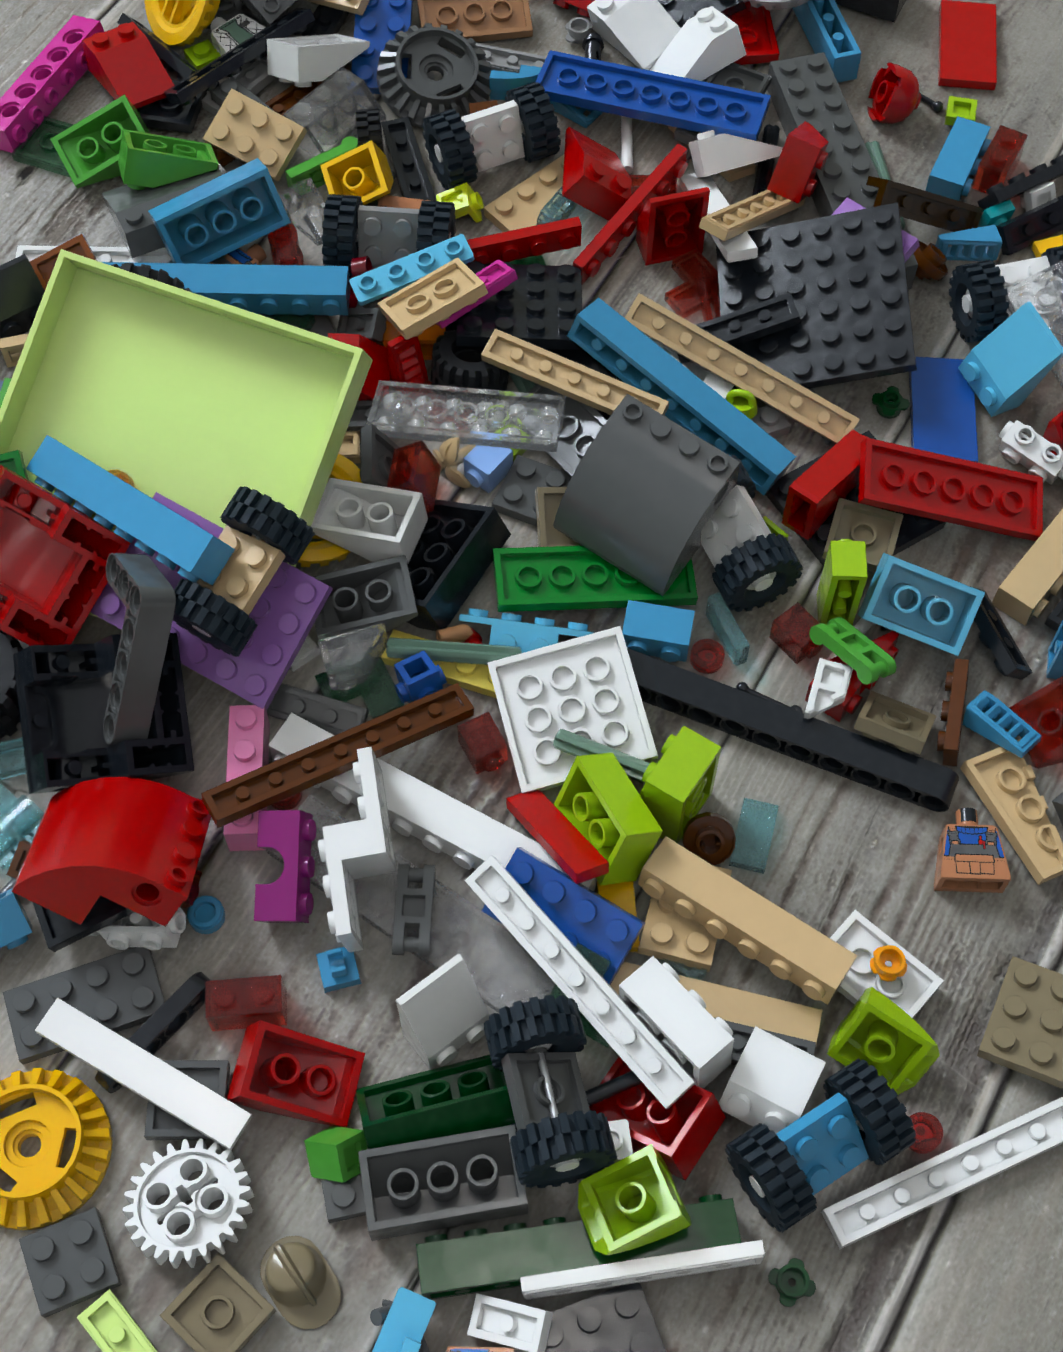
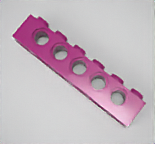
(45, 82)

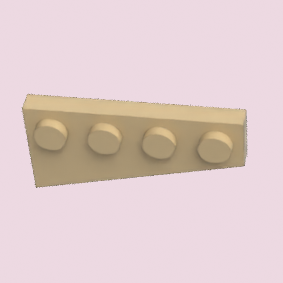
(524, 202)
(1012, 799)

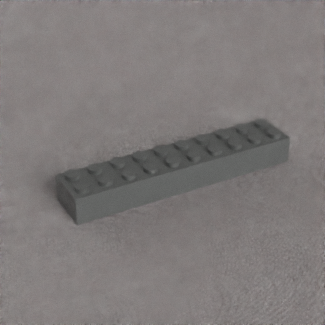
(809, 92)

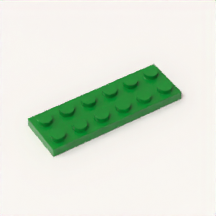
(575, 580)

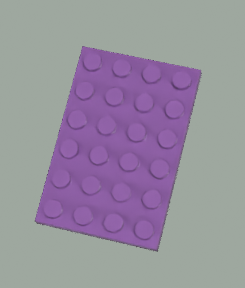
(282, 615)

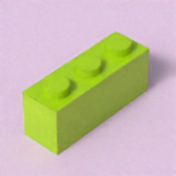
(842, 580)

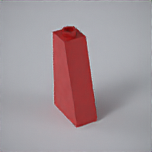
(818, 489)

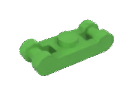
(854, 649)

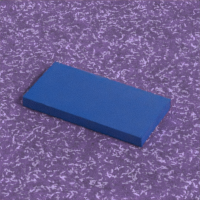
(942, 409)

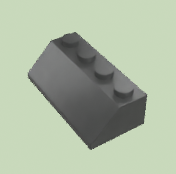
(441, 1183)

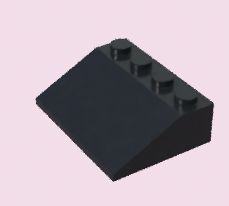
(452, 559)

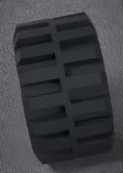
(463, 366)

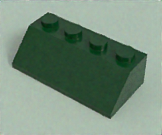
(435, 1103)

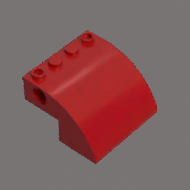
(48, 563)
(115, 841)

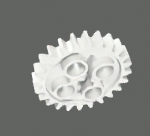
(207, 1227)

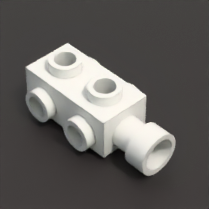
(1031, 451)
(142, 932)

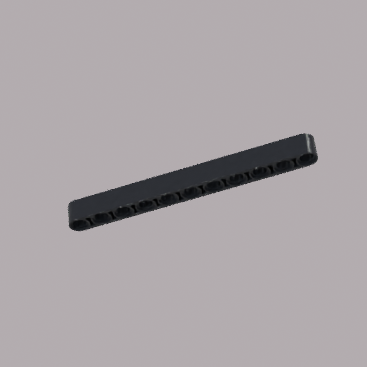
(794, 736)

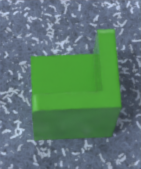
(335, 1154)

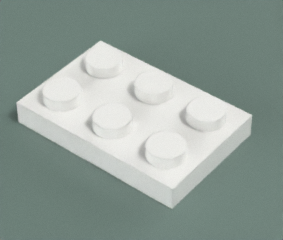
(862, 939)

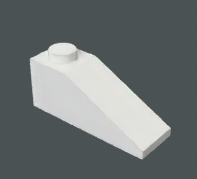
(725, 152)

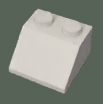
(770, 1082)

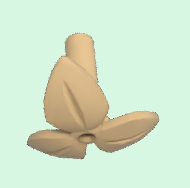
(449, 459)

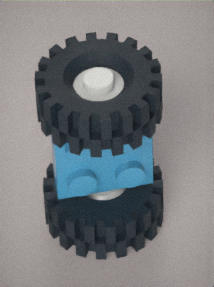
(790, 1166)

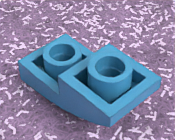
(504, 81)

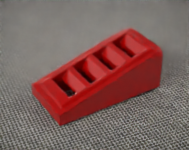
(408, 364)

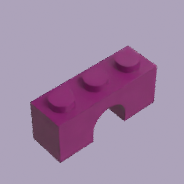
(289, 896)

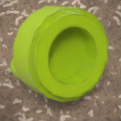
(743, 401)

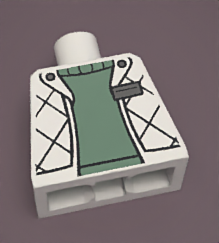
(230, 33)

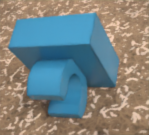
(338, 969)

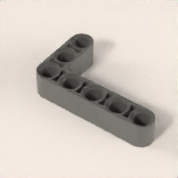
(141, 647)

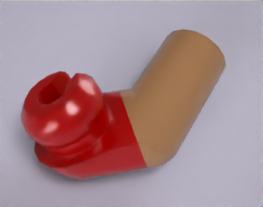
(459, 633)

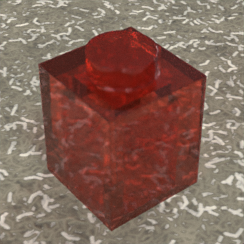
(792, 634)
(483, 743)

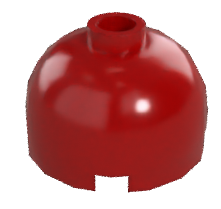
(893, 94)

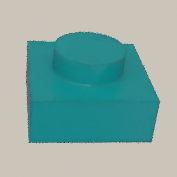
(997, 214)

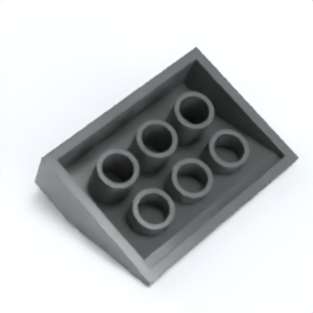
(131, 206)

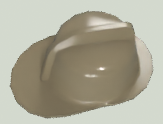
(300, 1282)

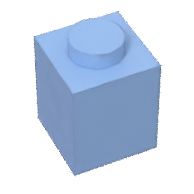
(487, 466)

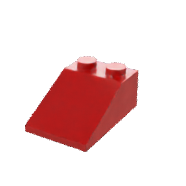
(127, 64)
(594, 175)
(671, 225)
(295, 1075)
(676, 1132)

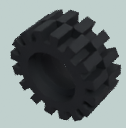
(369, 127)

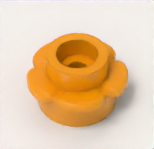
(891, 954)

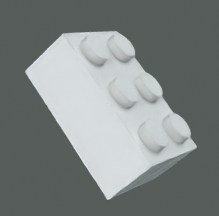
(679, 1020)

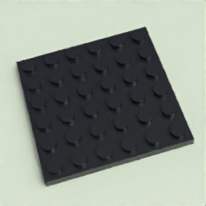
(846, 288)

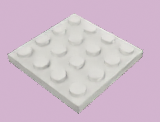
(572, 687)

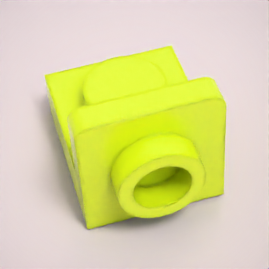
(464, 200)

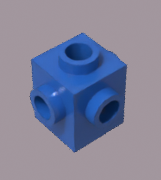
(418, 677)

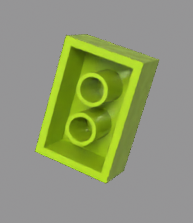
(680, 781)
(609, 815)

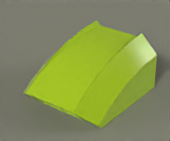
(886, 1039)
(631, 1203)

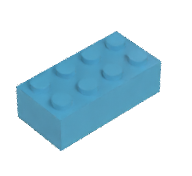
(220, 215)

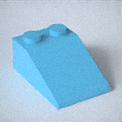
(1011, 360)

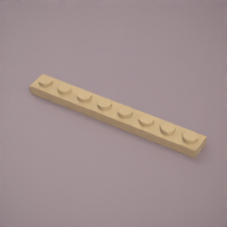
(740, 369)

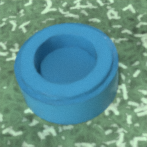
(206, 915)

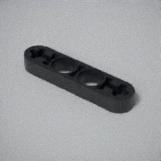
(165, 1022)

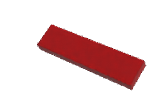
(557, 836)

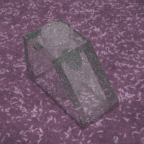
(305, 208)
(352, 655)

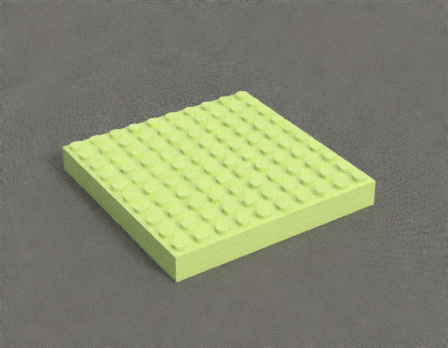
(180, 391)

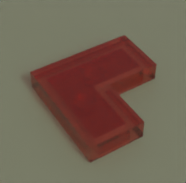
(685, 297)

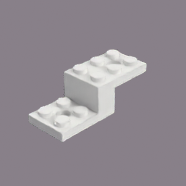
(357, 851)

